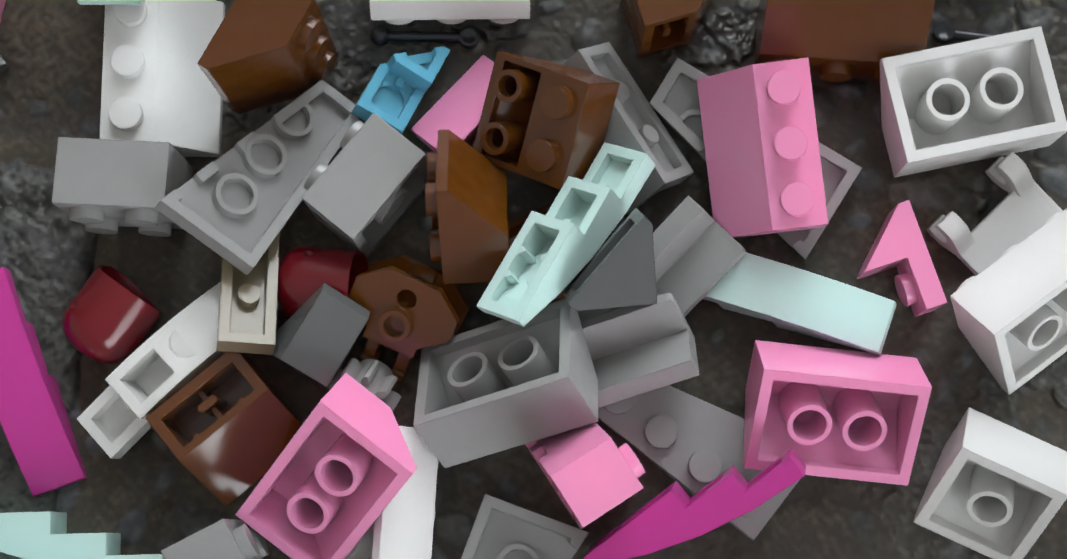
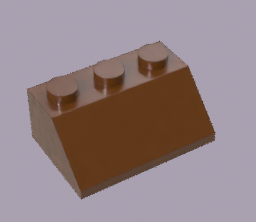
(841, 35)
(268, 52)

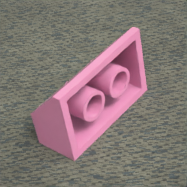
(763, 149)
(836, 410)
(331, 476)

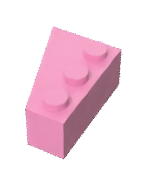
(588, 471)

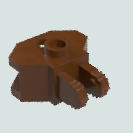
(406, 310)

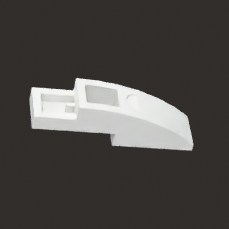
(153, 375)

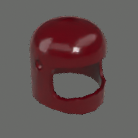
(309, 268)
(108, 316)

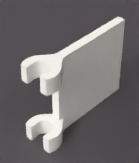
(1007, 224)

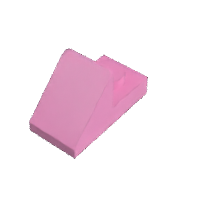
(903, 247)

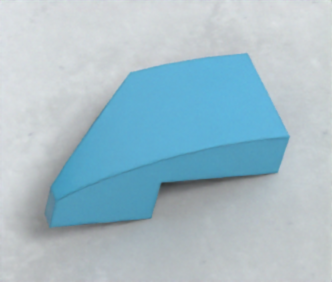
(399, 87)

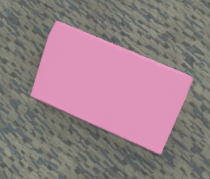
(459, 107)

